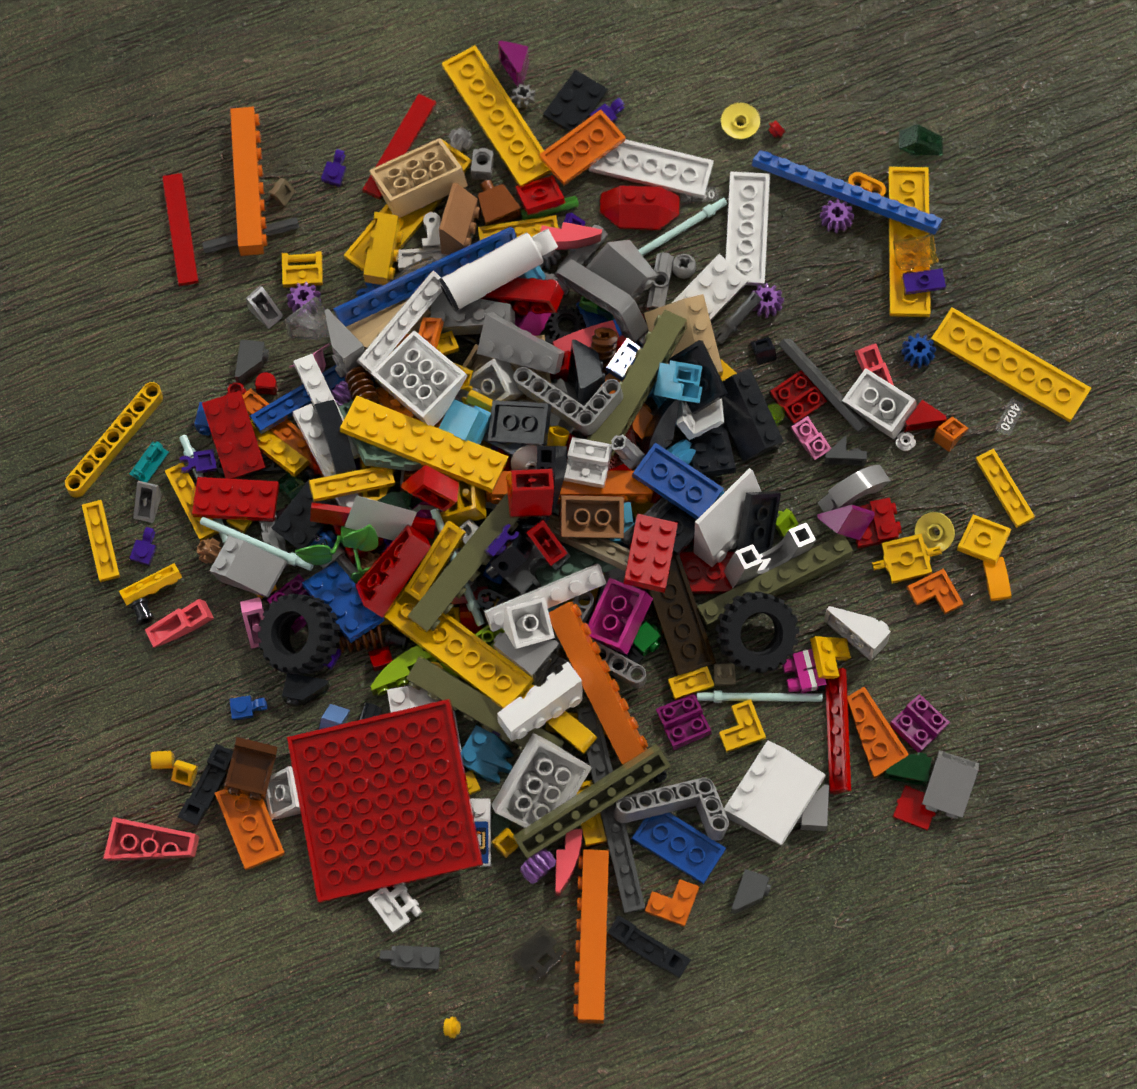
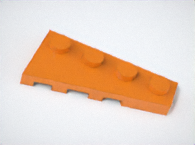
(876, 735)

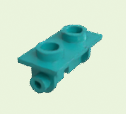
(149, 462)

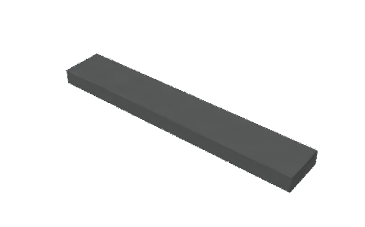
(823, 384)

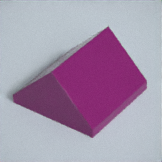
(514, 60)
(848, 520)

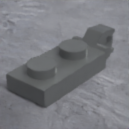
(412, 957)

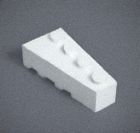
(542, 703)

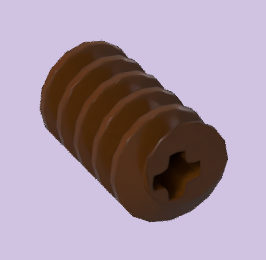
(605, 344)
(361, 385)
(372, 637)

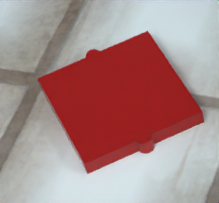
(912, 810)

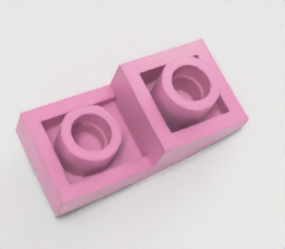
(810, 438)

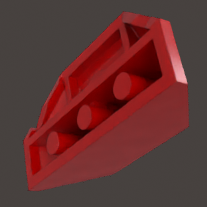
(639, 207)

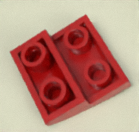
(797, 396)

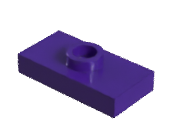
(924, 281)

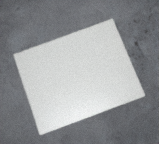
(384, 518)

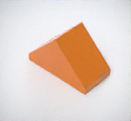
(949, 433)

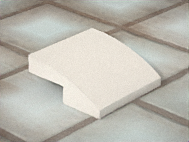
(588, 462)

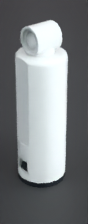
(496, 268)

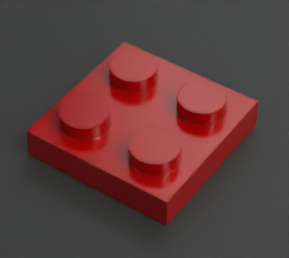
(540, 195)

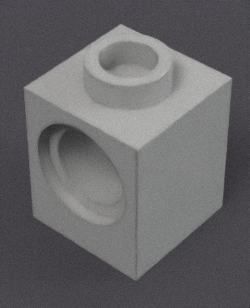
(482, 172)

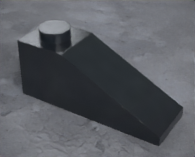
(556, 459)

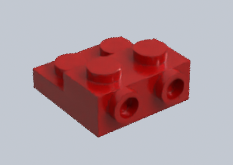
(883, 525)

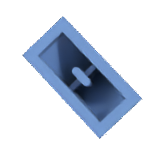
(334, 716)

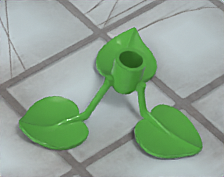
(363, 539)

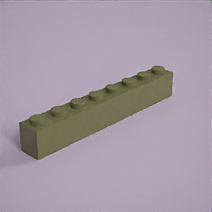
(642, 375)
(462, 568)
(782, 577)
(467, 699)
(591, 801)

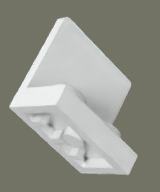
(696, 424)

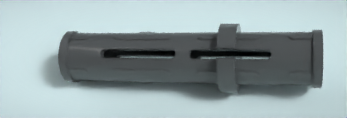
(737, 317)

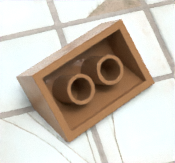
(458, 220)
(591, 517)

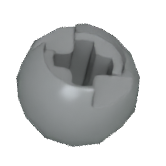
(686, 260)

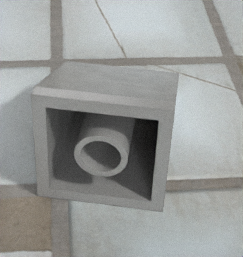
(623, 267)
(532, 659)
(950, 784)

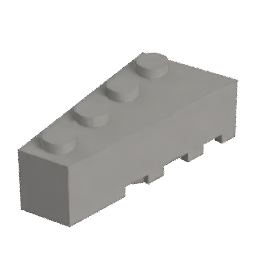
(471, 317)
(512, 344)

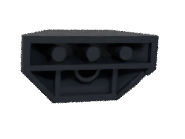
(586, 371)

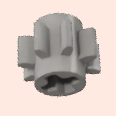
(522, 91)
(460, 139)

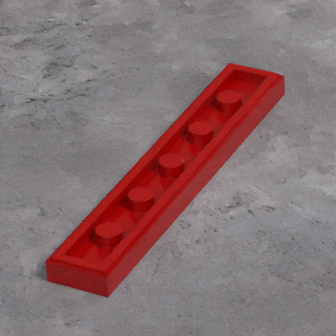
(404, 137)
(180, 229)
(338, 516)
(838, 734)

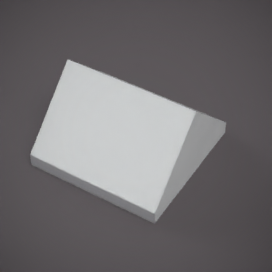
(528, 623)
(282, 795)

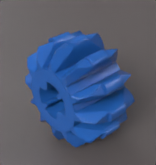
(925, 348)

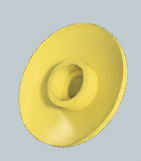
(740, 113)
(928, 523)

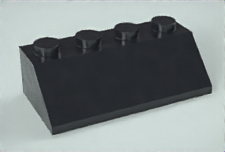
(749, 417)

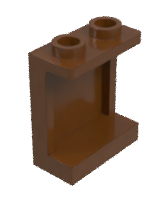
(250, 769)

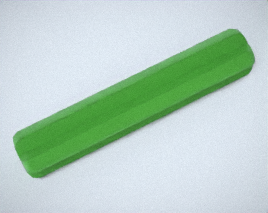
(570, 202)

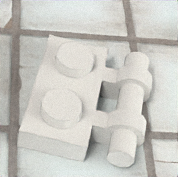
(390, 910)

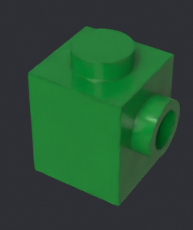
(647, 639)

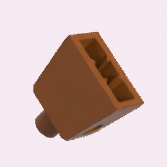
(497, 204)

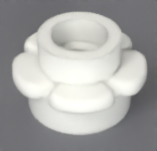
(905, 436)

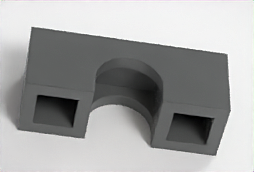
(524, 579)

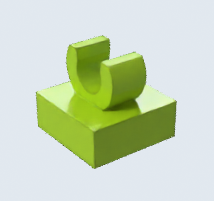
(785, 522)

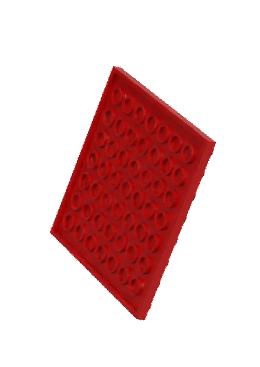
(384, 801)

